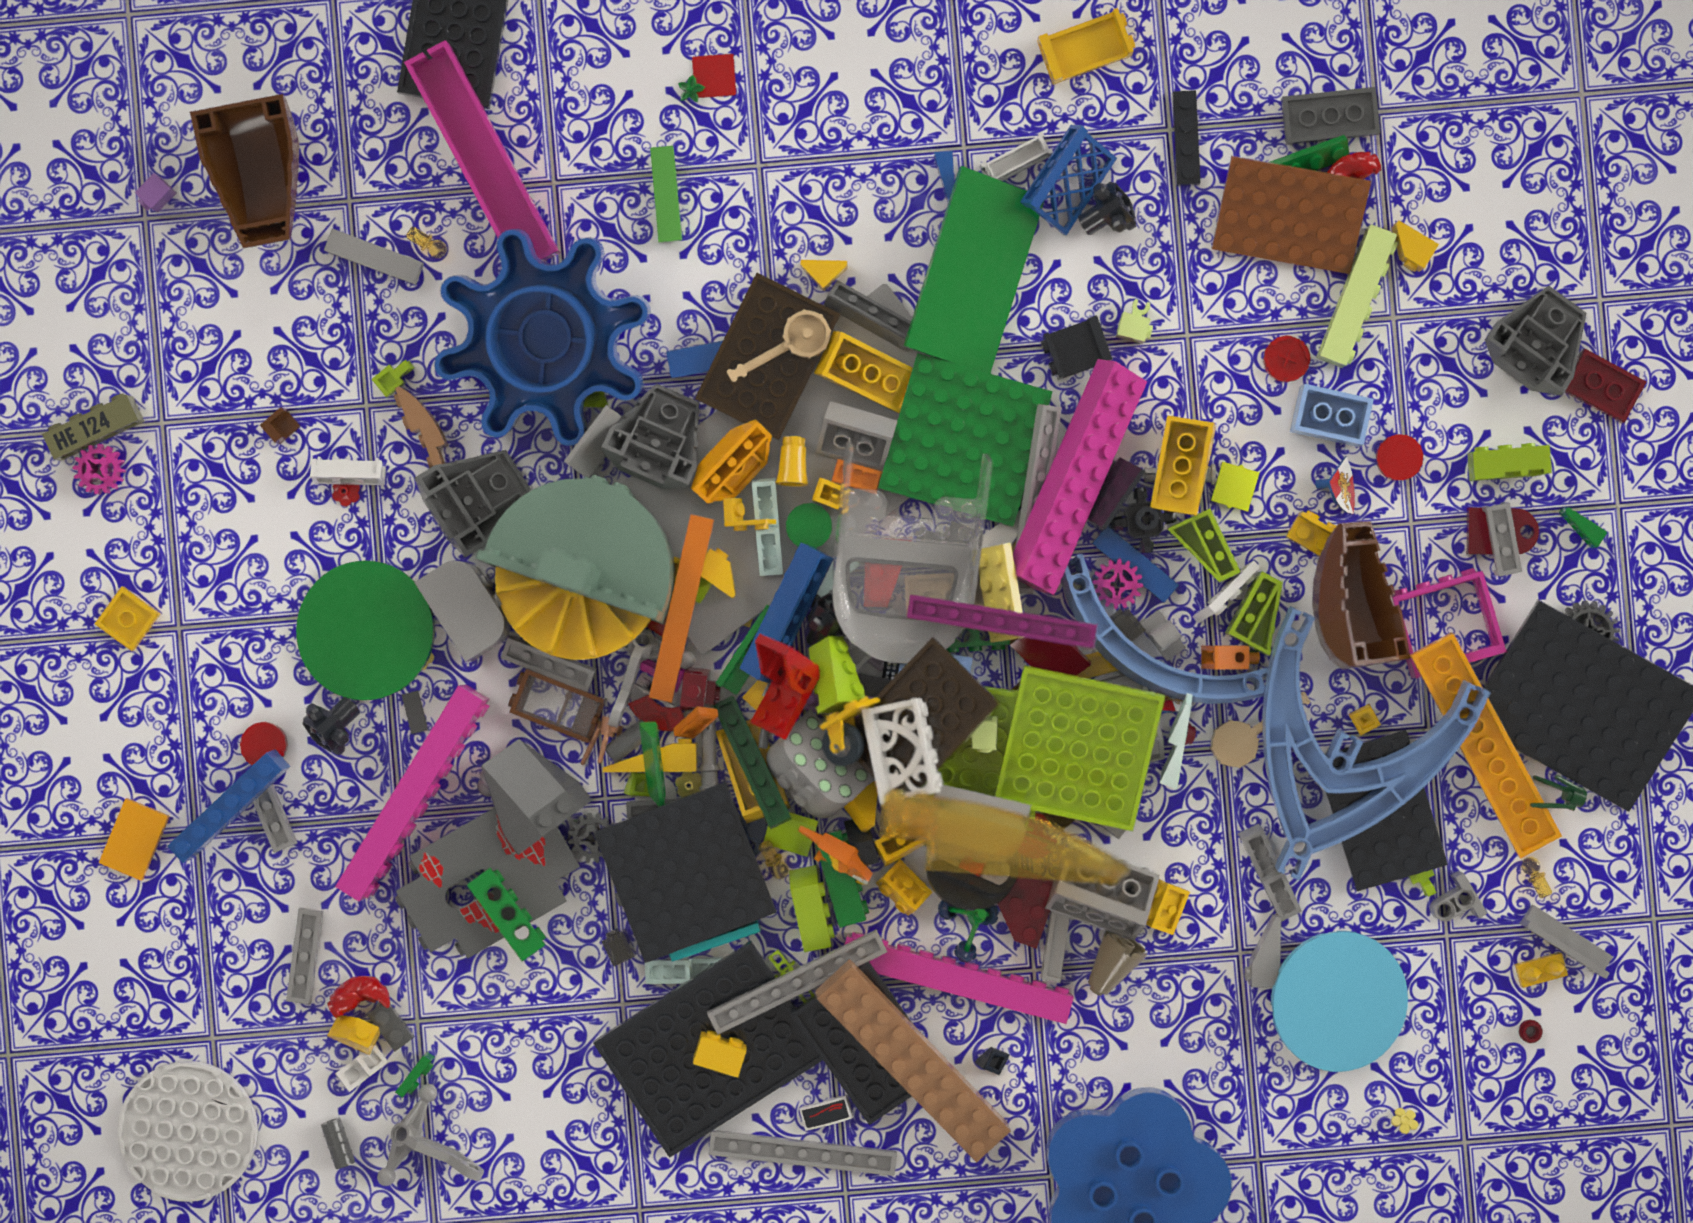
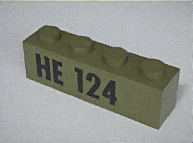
(93, 427)

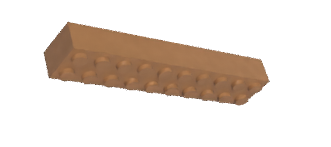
(912, 1060)

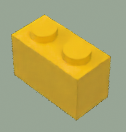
(720, 1053)

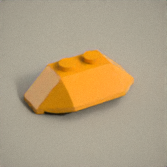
(732, 462)

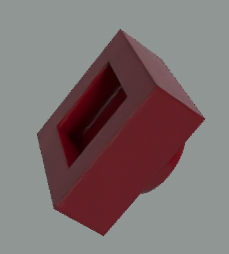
(712, 693)

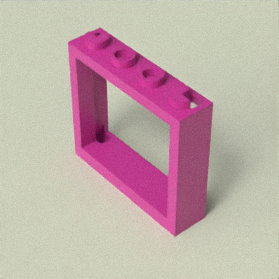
(1497, 644)

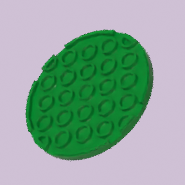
(365, 630)

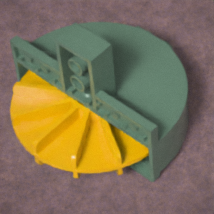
(580, 567)

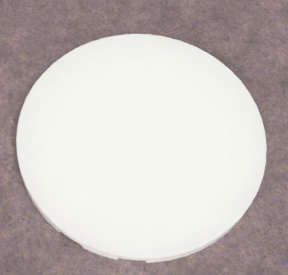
(182, 1138)

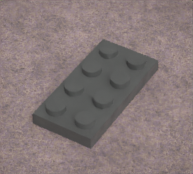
(1330, 115)

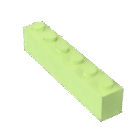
(1356, 296)

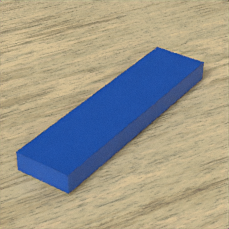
(1152, 577)

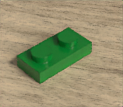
(410, 1083)

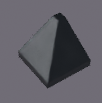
(993, 1060)

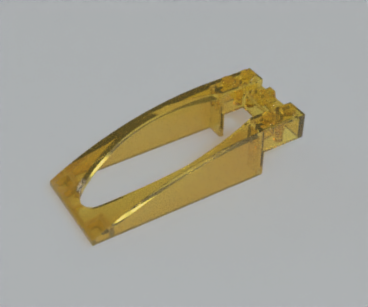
(994, 841)

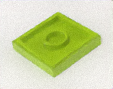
(789, 838)

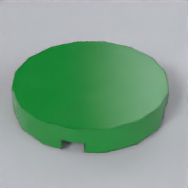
(809, 525)

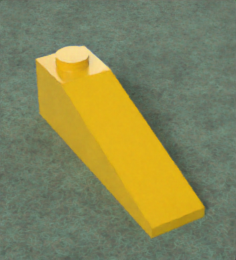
(675, 758)
(894, 849)

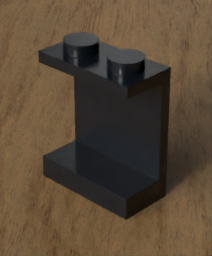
(1075, 348)

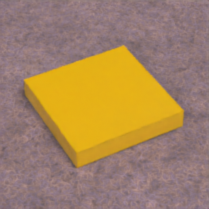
(127, 618)

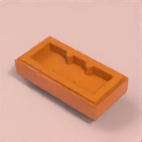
(861, 476)
(695, 722)

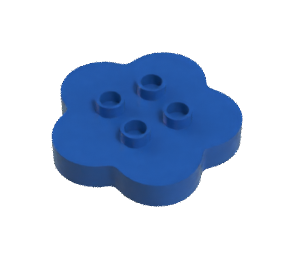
(1135, 1165)

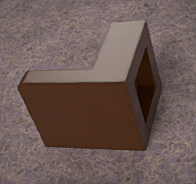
(280, 425)

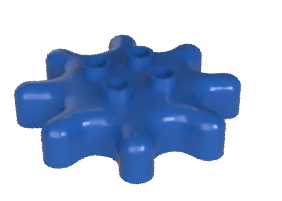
(542, 336)

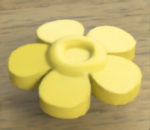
(1405, 1120)

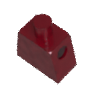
(694, 688)

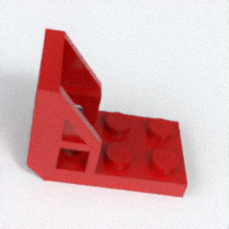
(791, 686)

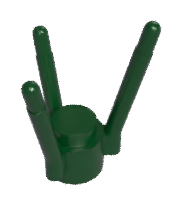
(1573, 795)

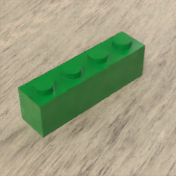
(844, 890)

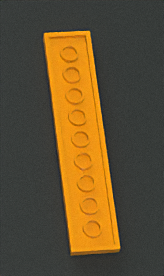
(1488, 749)

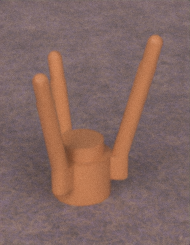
(607, 731)

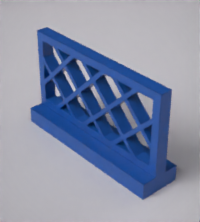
(1052, 172)

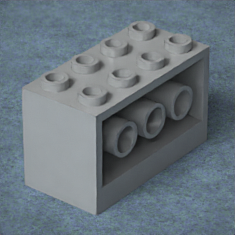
(1109, 907)

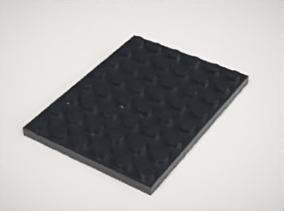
(1587, 705)
(657, 1045)

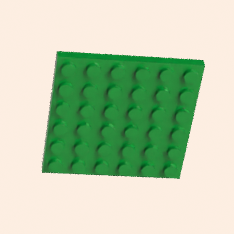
(948, 425)

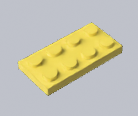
(999, 583)

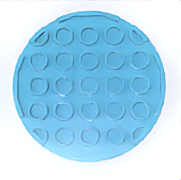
(1339, 1001)

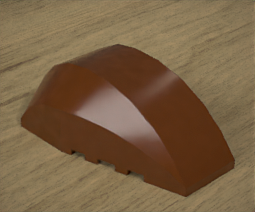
(252, 164)
(1355, 603)

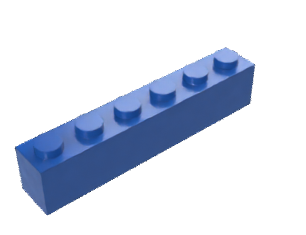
(790, 603)
(229, 806)

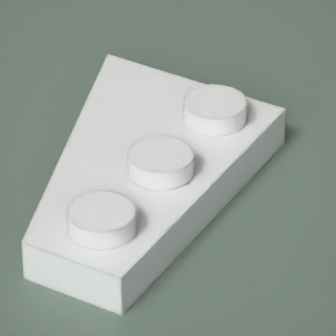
(1230, 591)

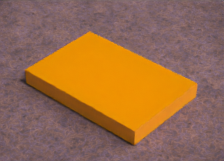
(134, 839)

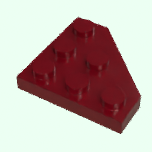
(1026, 910)

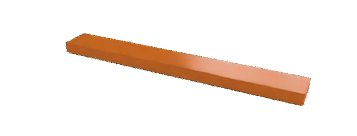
(681, 608)

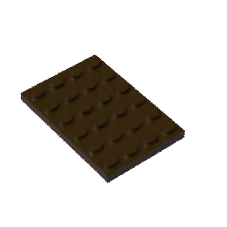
(774, 387)
(954, 705)

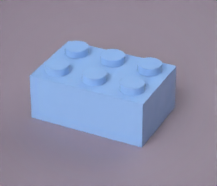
(1331, 415)

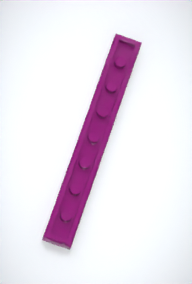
(1002, 621)

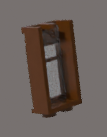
(556, 705)

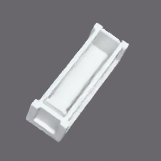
(1017, 159)
(348, 472)

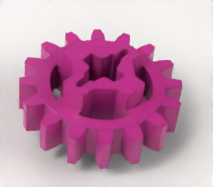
(90, 462)
(1128, 583)

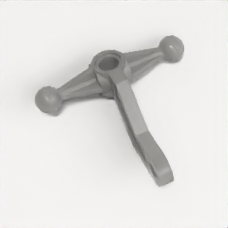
(639, 654)
(409, 1136)

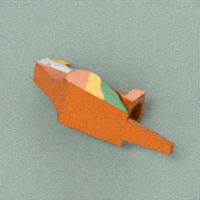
(839, 855)

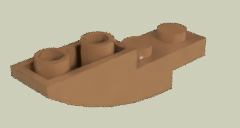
(420, 419)

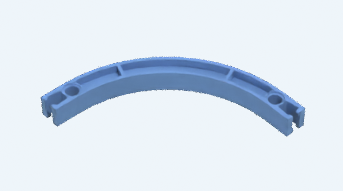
(1141, 666)

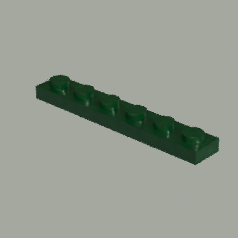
(752, 762)

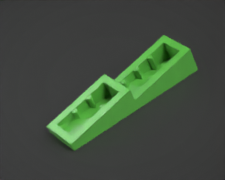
(666, 194)

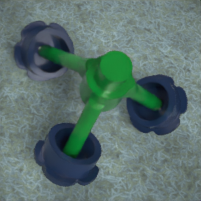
(966, 950)

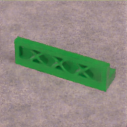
(733, 677)

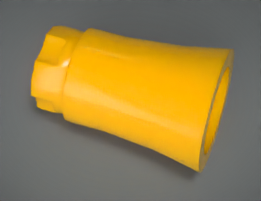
(792, 463)

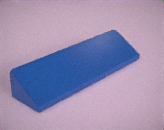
(692, 359)

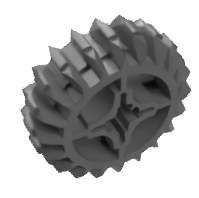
(1604, 617)

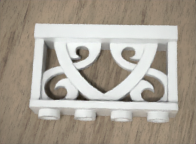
(877, 728)

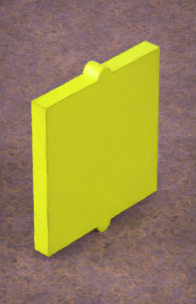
(1235, 486)

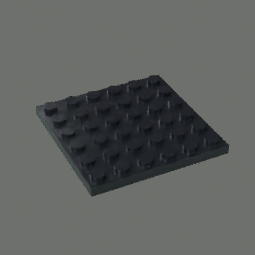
(685, 872)

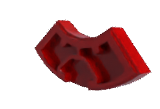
(650, 711)

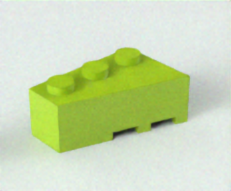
(1509, 462)
(1207, 544)
(1256, 614)
(838, 675)
(810, 908)

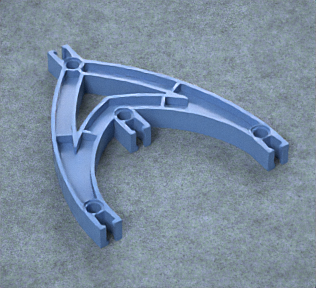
(1392, 777)

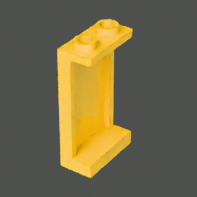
(1086, 46)

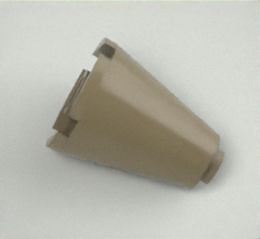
(1113, 962)

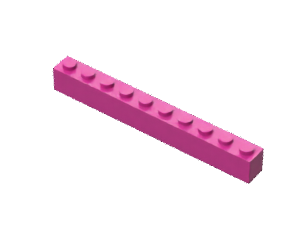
(972, 982)

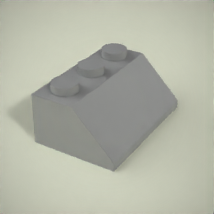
(867, 431)
(587, 453)

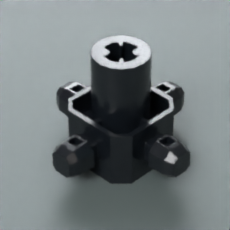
(1111, 209)
(1135, 528)
(822, 620)
(328, 727)

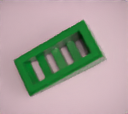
(1586, 529)

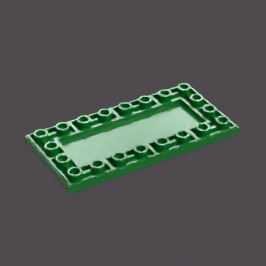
(973, 272)

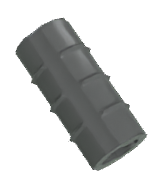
(624, 743)
(337, 1143)

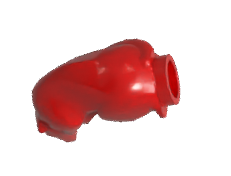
(1357, 165)
(356, 990)

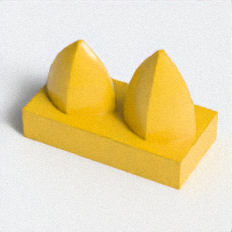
(1541, 969)

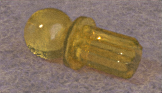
(436, 248)
(1532, 866)
(778, 868)

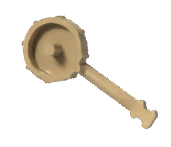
(804, 335)
(1236, 742)

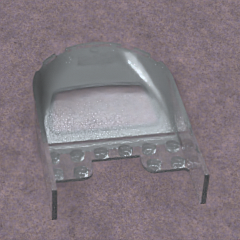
(891, 556)

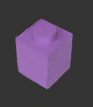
(155, 193)

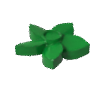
(690, 89)

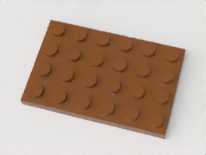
(1290, 214)

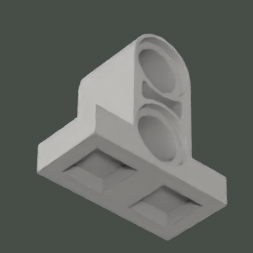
(1163, 635)
(1450, 898)

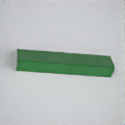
(653, 762)

